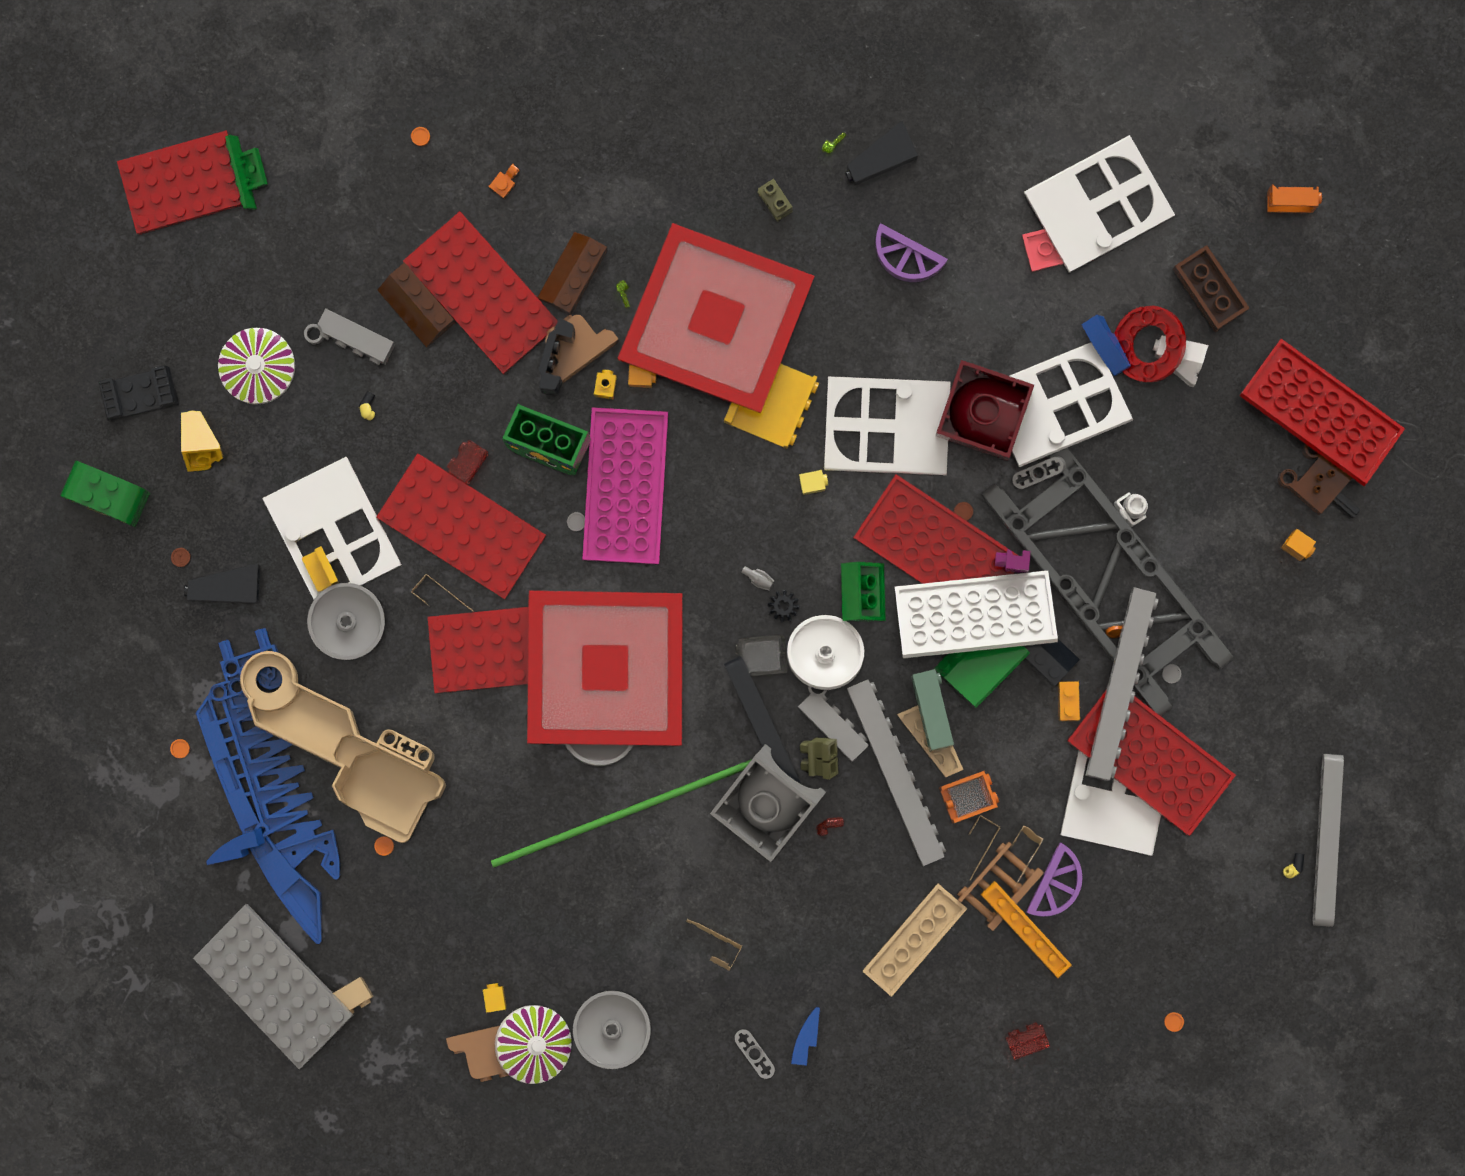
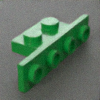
(247, 170)

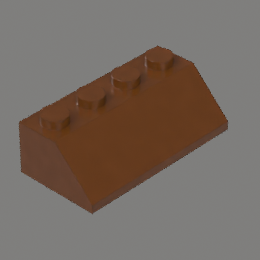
(573, 273)
(415, 305)

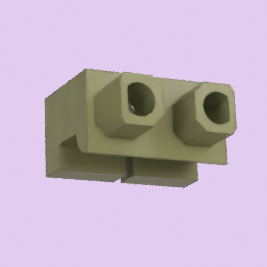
(775, 198)
(821, 757)

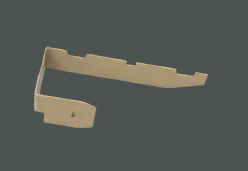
(420, 582)
(1032, 836)
(989, 844)
(717, 961)

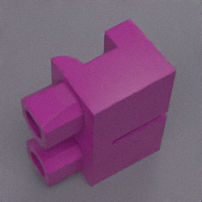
(1012, 562)

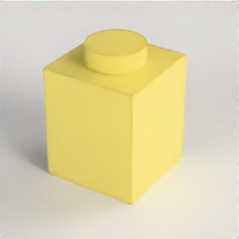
(813, 482)

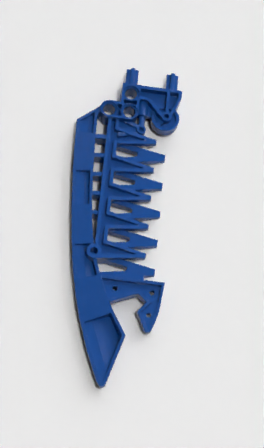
(277, 859)

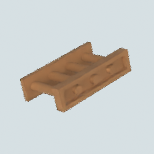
(1019, 890)

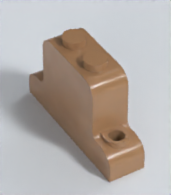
(585, 349)
(479, 1051)

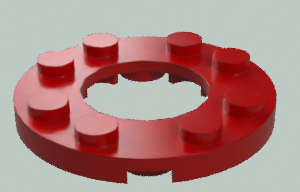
(1175, 342)

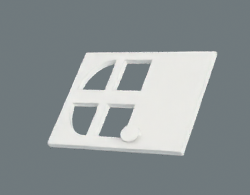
(1073, 219)
(915, 426)
(1040, 430)
(319, 503)
(1108, 815)

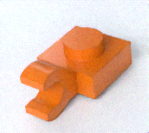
(503, 183)

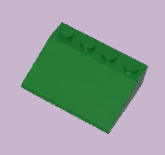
(979, 672)

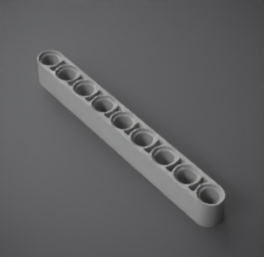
(1328, 840)

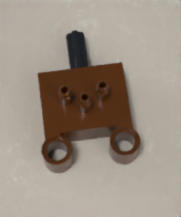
(1320, 485)

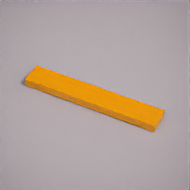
(1026, 929)

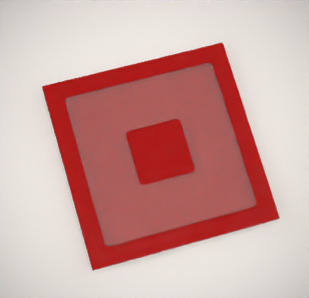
(716, 318)
(604, 668)

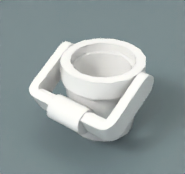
(1133, 508)

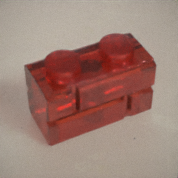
(467, 462)
(1027, 1041)

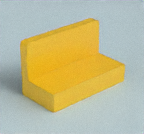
(320, 569)

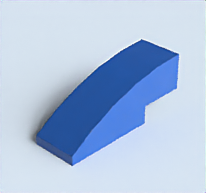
(1106, 344)
(237, 847)
(806, 1038)

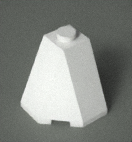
(1191, 362)

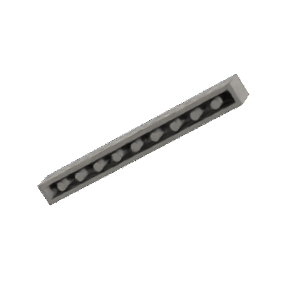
(1121, 684)
(895, 772)

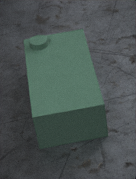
(932, 709)

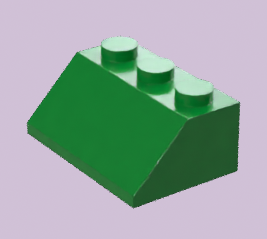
(863, 591)

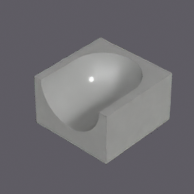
(765, 805)

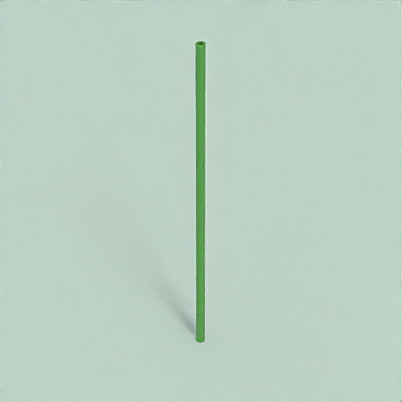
(619, 814)

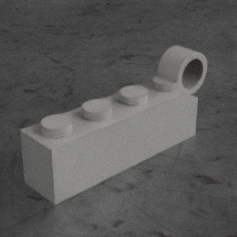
(351, 335)
(832, 725)

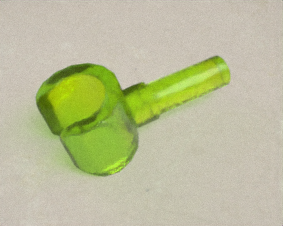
(829, 146)
(621, 287)

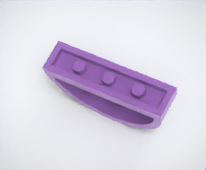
(910, 246)
(1044, 887)

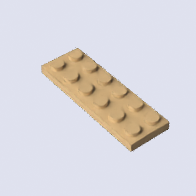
(914, 939)

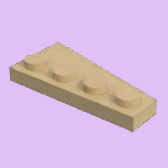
(944, 759)

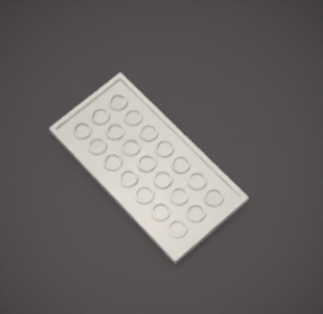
(975, 614)

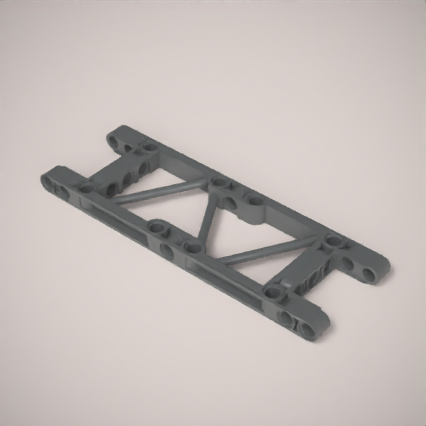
(1138, 553)

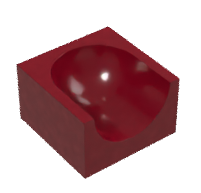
(984, 410)

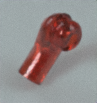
(829, 823)

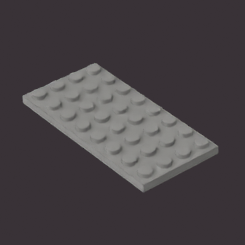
(273, 986)

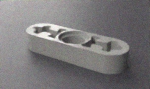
(1049, 462)
(762, 1054)

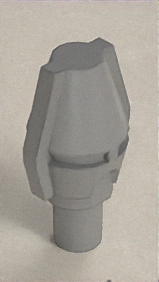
(759, 578)

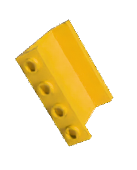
(781, 411)

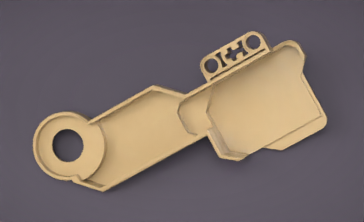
(375, 779)

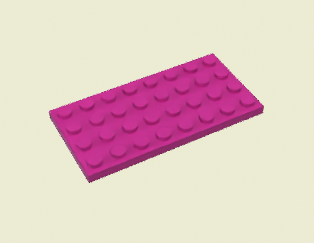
(625, 486)

